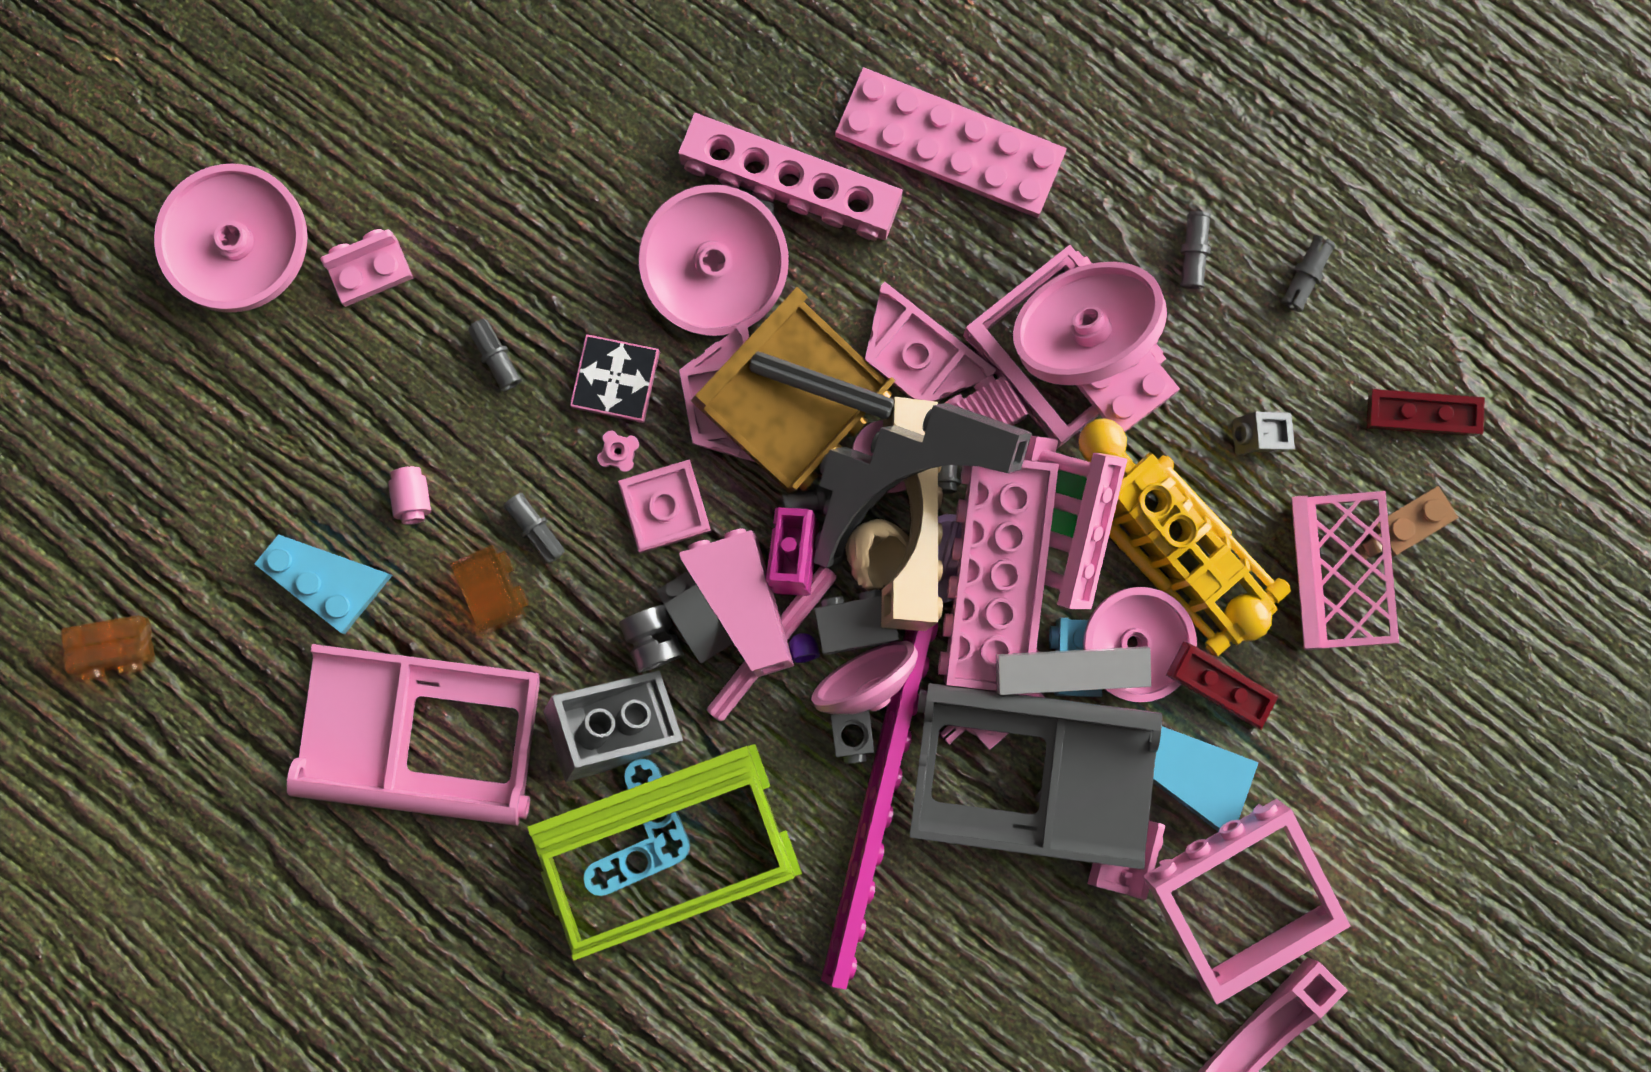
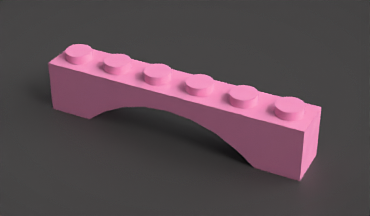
(1281, 1018)

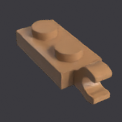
(1412, 523)

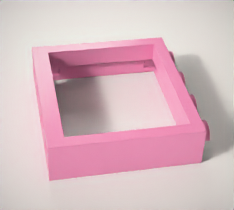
(991, 351)
(1274, 949)

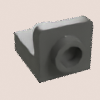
(1263, 433)

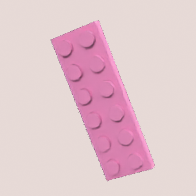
(950, 142)

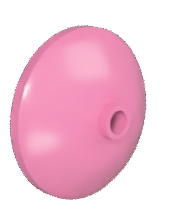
(1155, 621)
(866, 680)

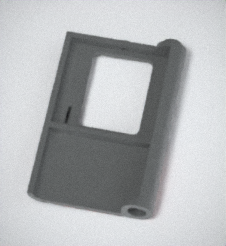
(1092, 779)

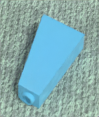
(1203, 777)

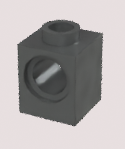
(857, 753)

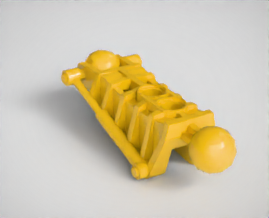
(1246, 615)

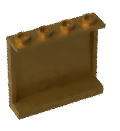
(780, 424)

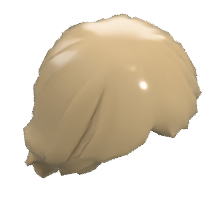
(876, 552)

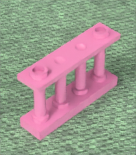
(1093, 523)

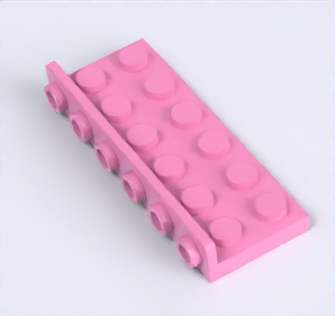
(998, 570)

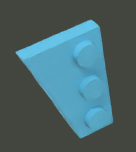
(323, 581)

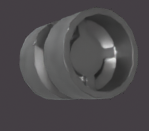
(651, 638)

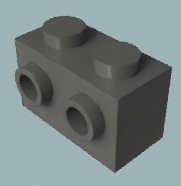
(852, 623)

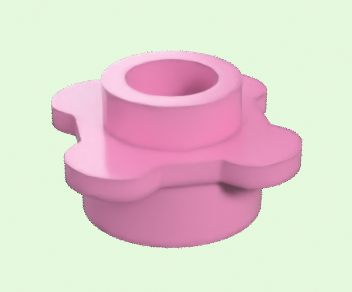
(625, 459)

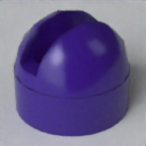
(803, 648)

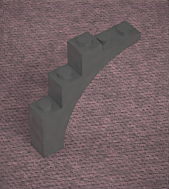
(861, 480)

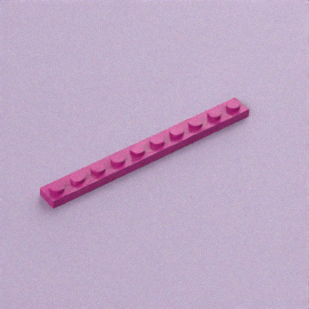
(874, 818)

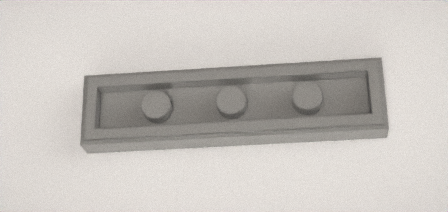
(1073, 670)

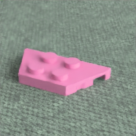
(920, 351)
(695, 376)

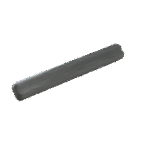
(821, 385)

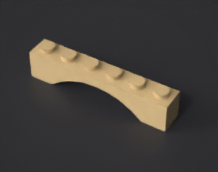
(911, 595)

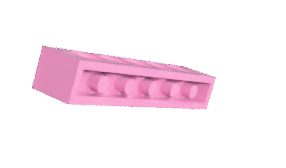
(709, 135)

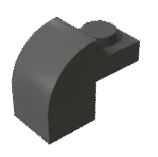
(694, 617)

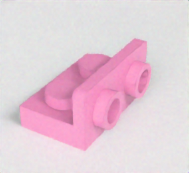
(366, 266)

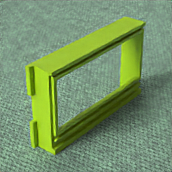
(649, 803)

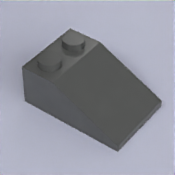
(611, 724)

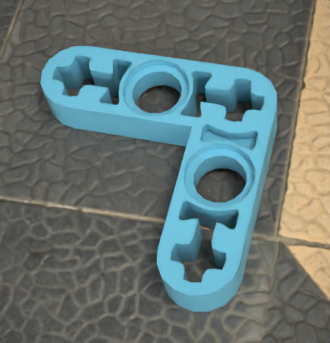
(650, 847)

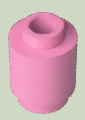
(409, 495)

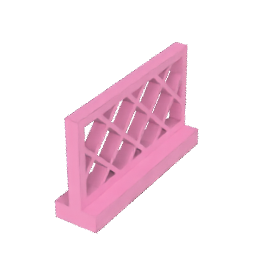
(1310, 576)

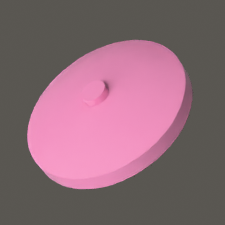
(230, 238)
(713, 259)
(1090, 323)

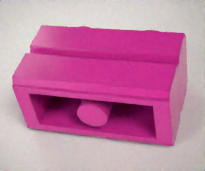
(792, 551)

